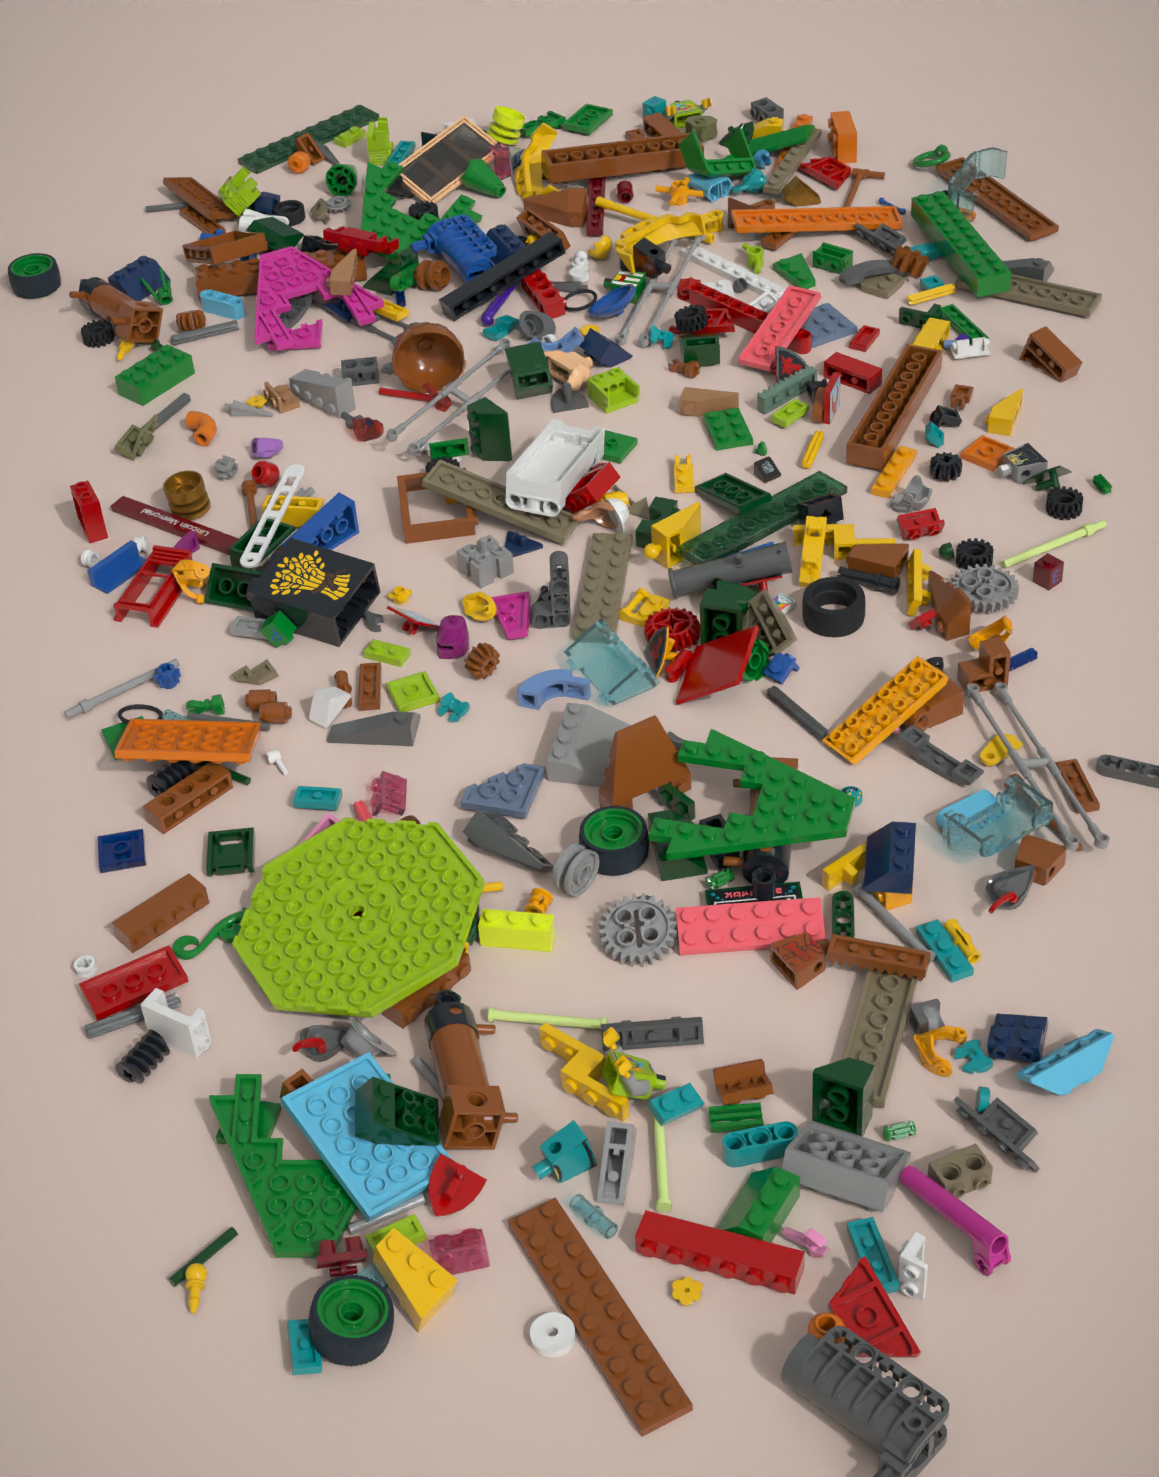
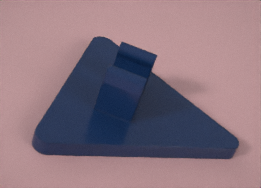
(340, 310)
(520, 544)

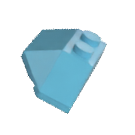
(1069, 1064)

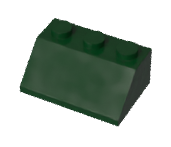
(276, 233)
(381, 280)
(489, 431)
(238, 548)
(229, 586)
(719, 615)
(674, 868)
(844, 1095)

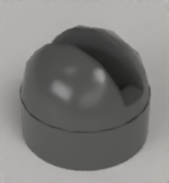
(740, 285)

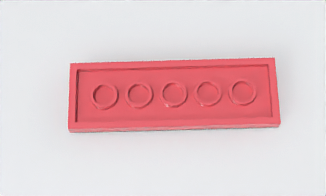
(779, 327)
(747, 925)

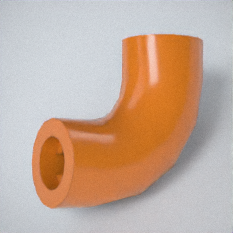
(204, 426)

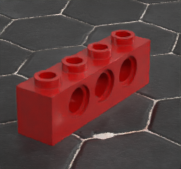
(543, 294)

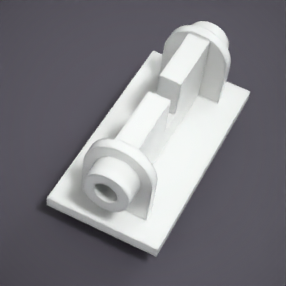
(962, 349)

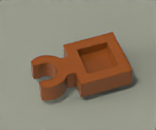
(960, 395)

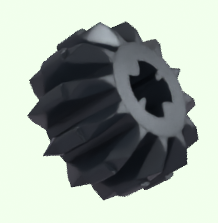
(945, 466)

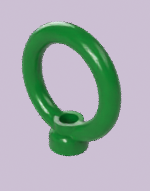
(940, 157)

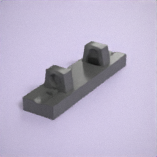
(657, 1033)

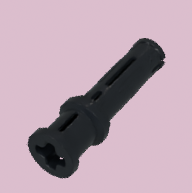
(877, 581)

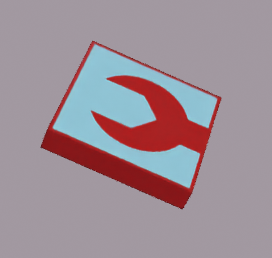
(831, 398)

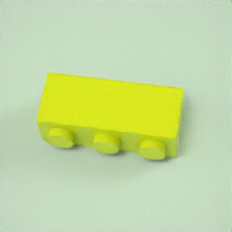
(517, 930)

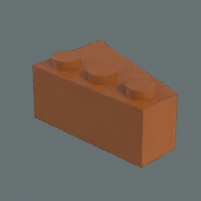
(1051, 355)

